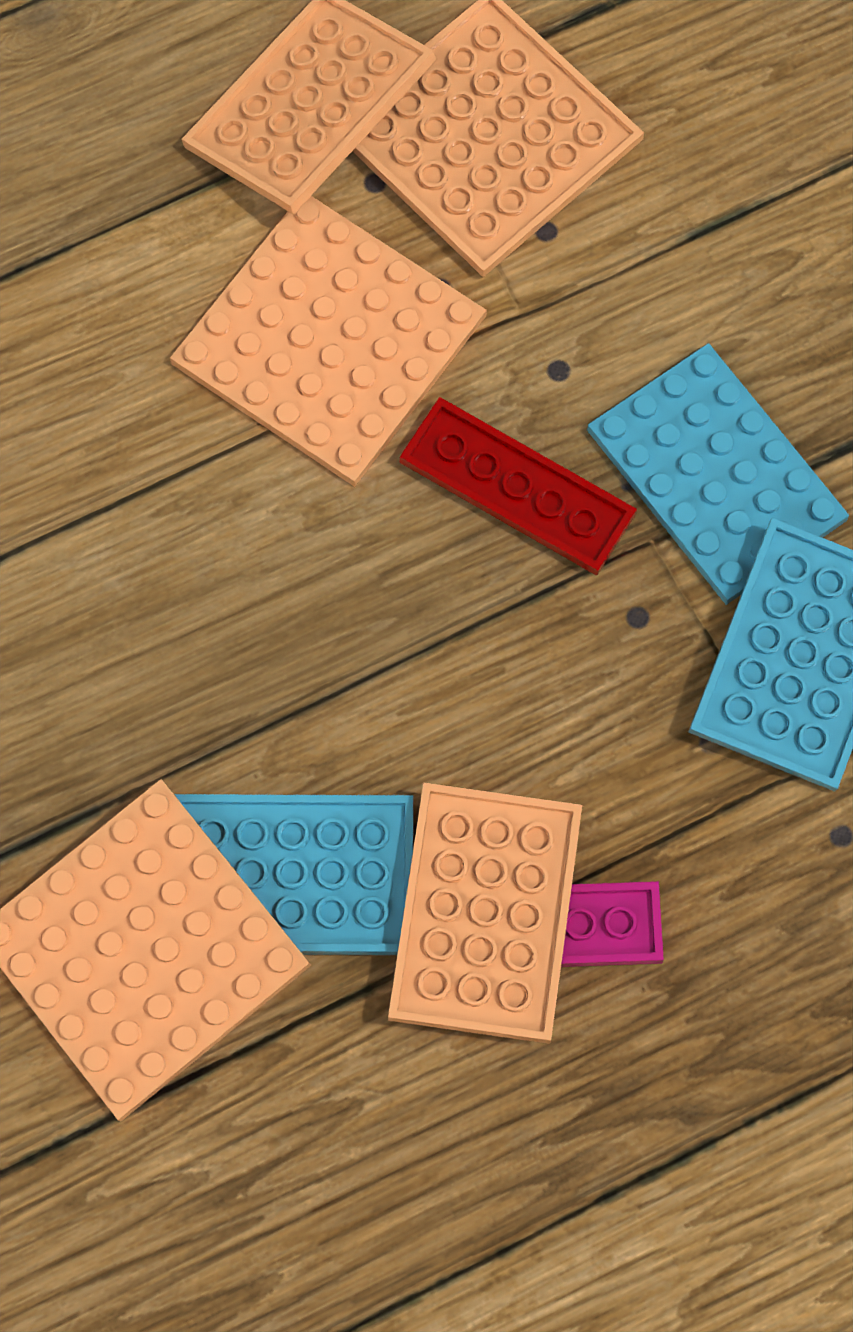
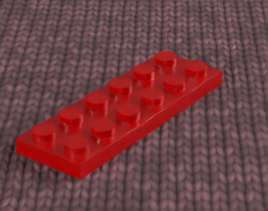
(518, 486)

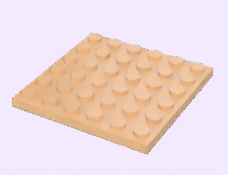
(495, 135)
(328, 338)
(143, 950)

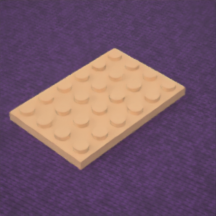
(308, 101)
(485, 913)

